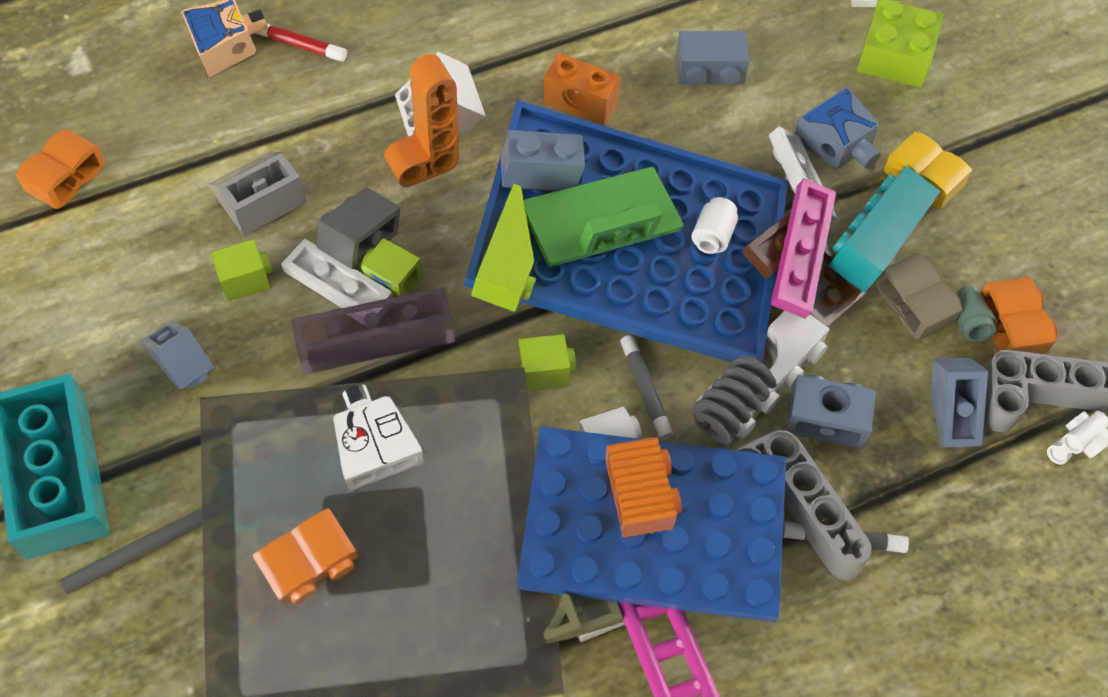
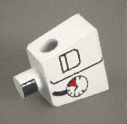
(373, 439)

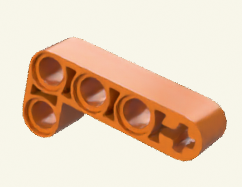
(435, 114)

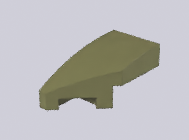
(581, 616)

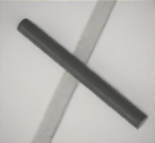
(132, 551)

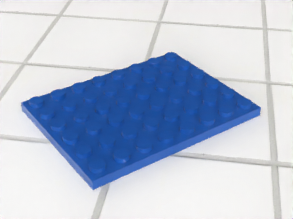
(666, 283)

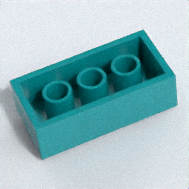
(49, 468)

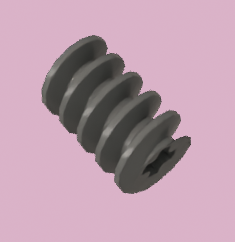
(733, 398)

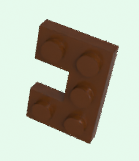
(833, 291)

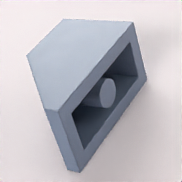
(178, 355)
(959, 401)

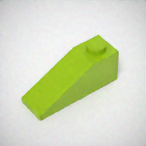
(508, 259)

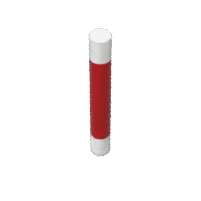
(304, 42)

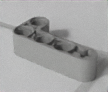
(1024, 385)
(841, 556)

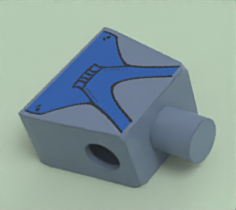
(840, 131)

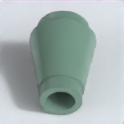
(976, 319)

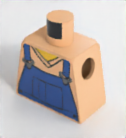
(222, 33)

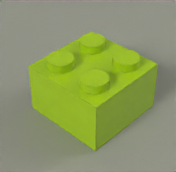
(900, 43)

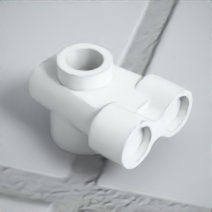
(1084, 434)

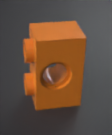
(581, 89)

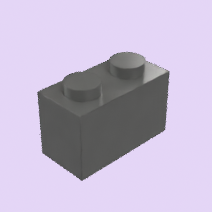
(357, 226)

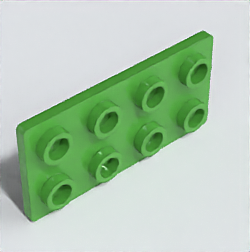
(601, 216)

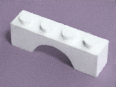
(791, 346)

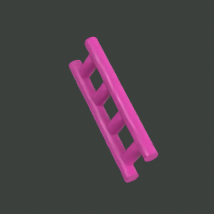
(650, 655)

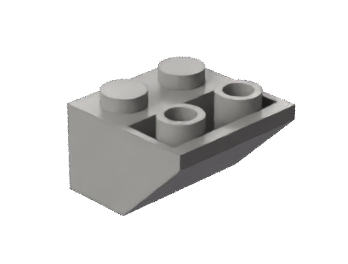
(259, 191)

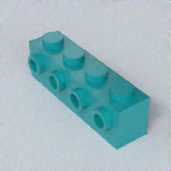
(884, 229)

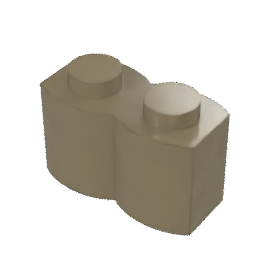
(919, 296)

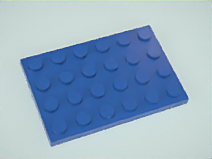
(713, 561)

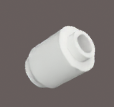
(715, 225)

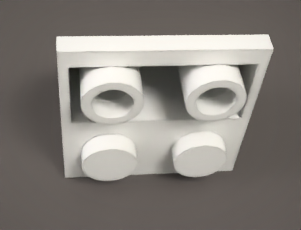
(468, 101)

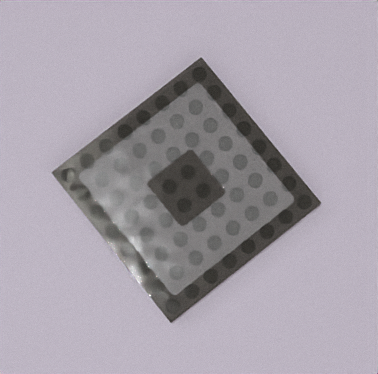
(436, 547)

